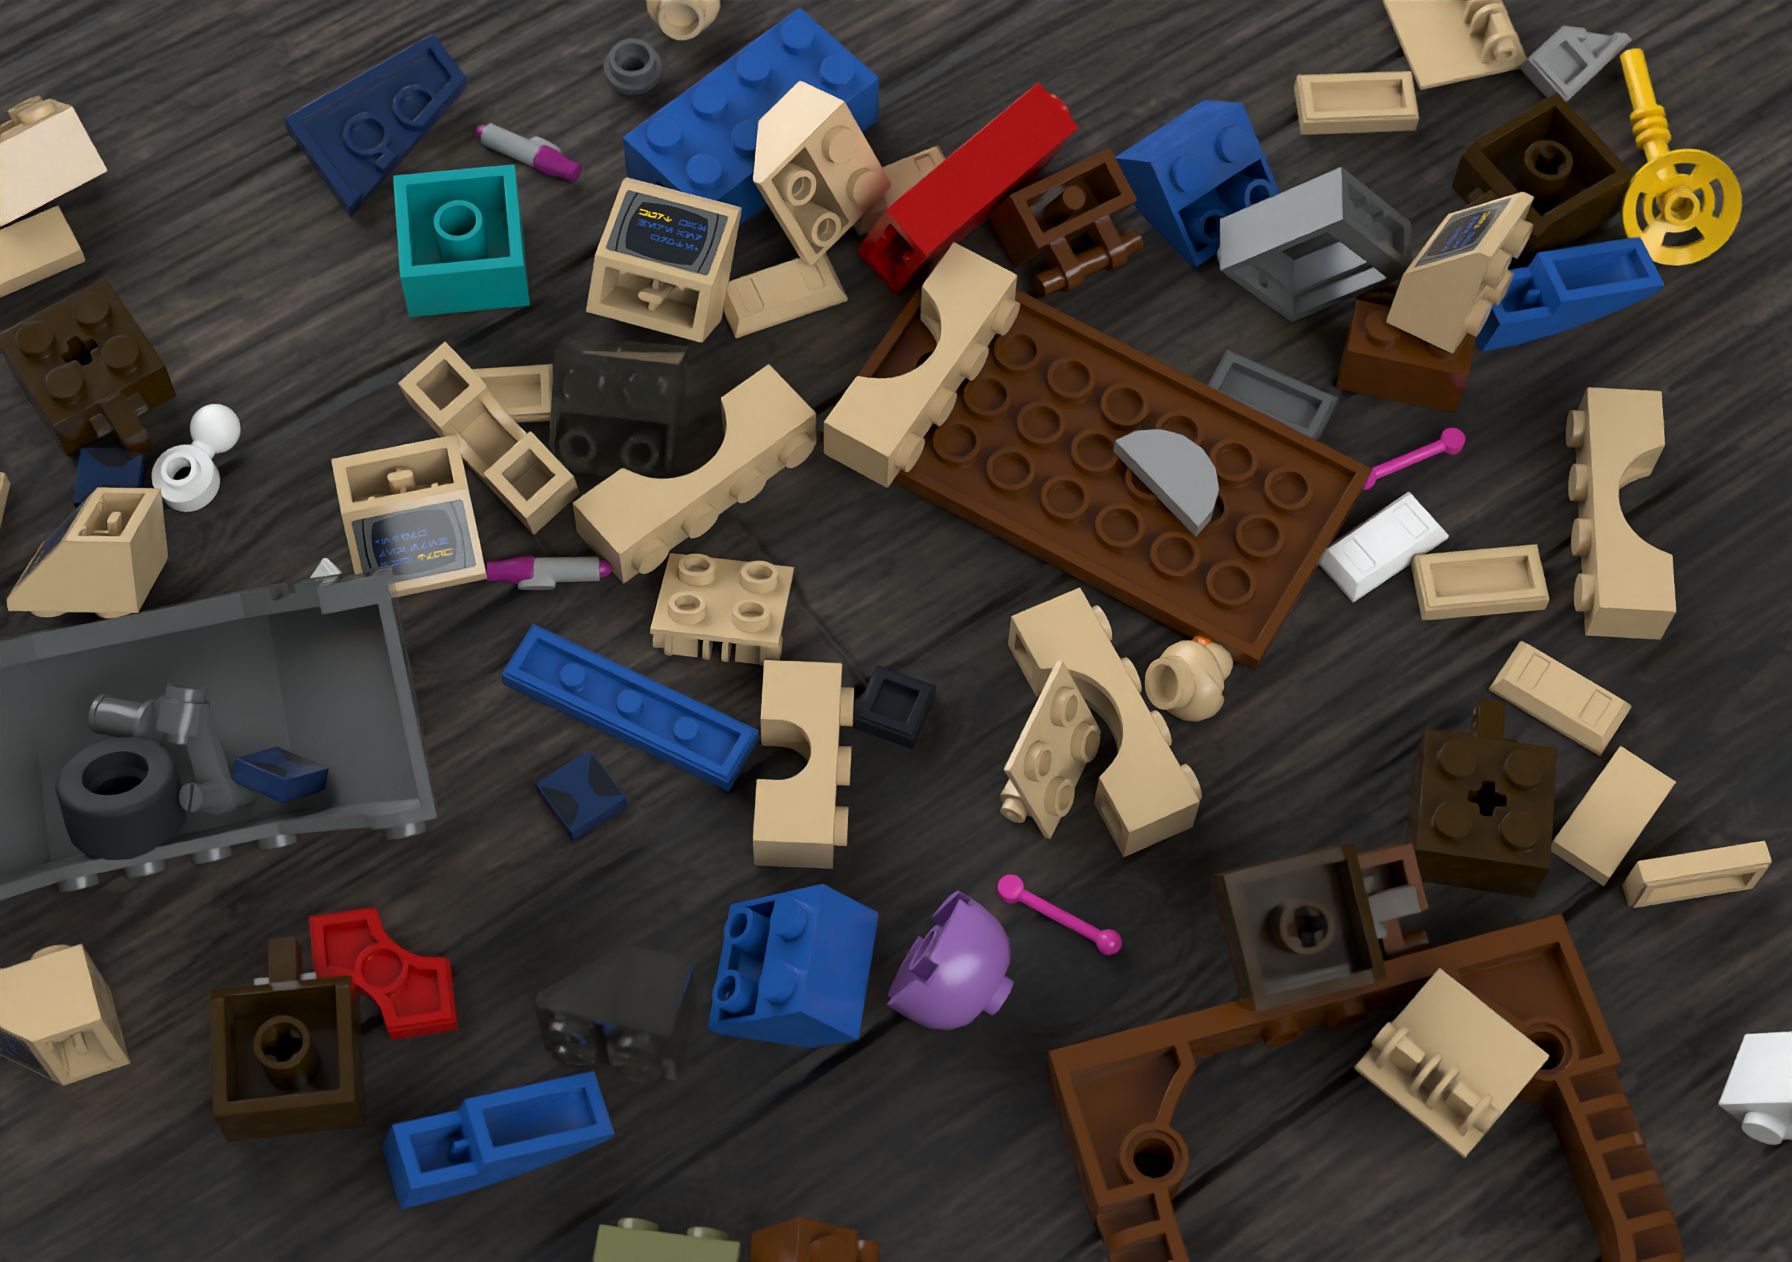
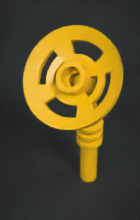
(1672, 190)

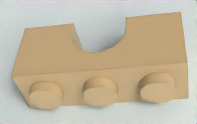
(489, 440)
(799, 815)

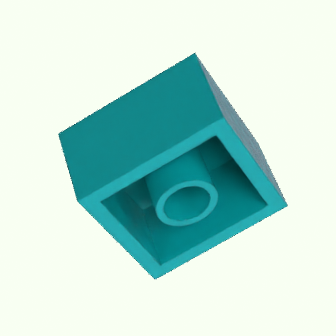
(461, 240)

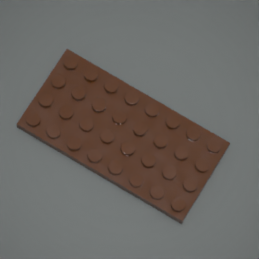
(1039, 469)

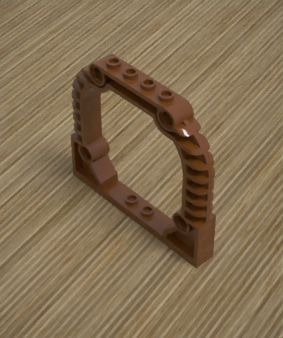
(1125, 1087)

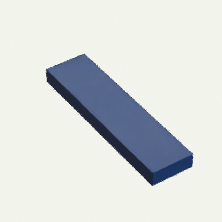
(630, 707)

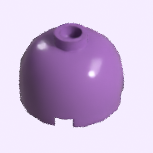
(954, 968)

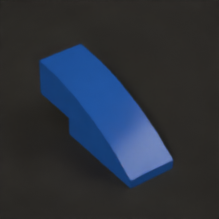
(1570, 290)
(495, 1138)

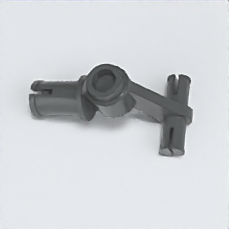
(178, 718)

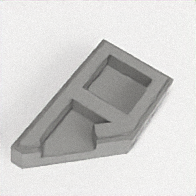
(1571, 59)

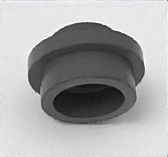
(632, 55)

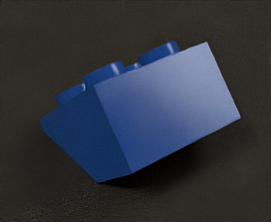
(1197, 174)
(794, 968)

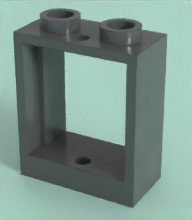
(1370, 253)

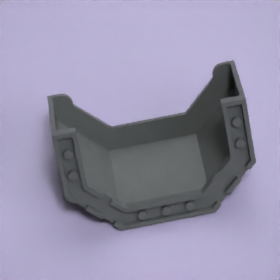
(280, 670)

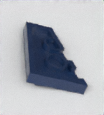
(376, 119)

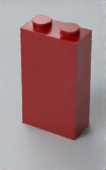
(967, 187)

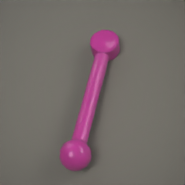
(1450, 442)
(1012, 890)

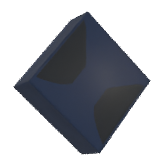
(107, 470)
(279, 774)
(581, 795)

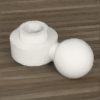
(213, 431)

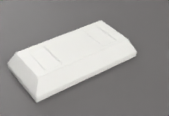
(1381, 546)

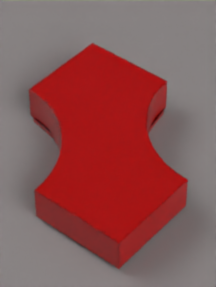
(407, 988)

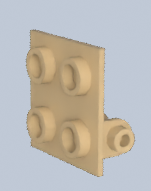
(1455, 39)
(722, 604)
(1050, 754)
(1451, 1062)

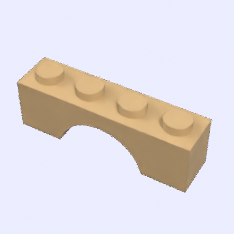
(883, 420)
(641, 518)
(1623, 580)
(1144, 789)

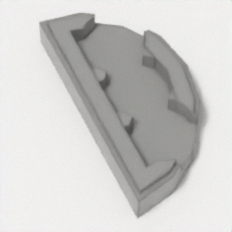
(1174, 472)

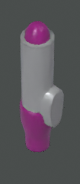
(534, 152)
(544, 572)

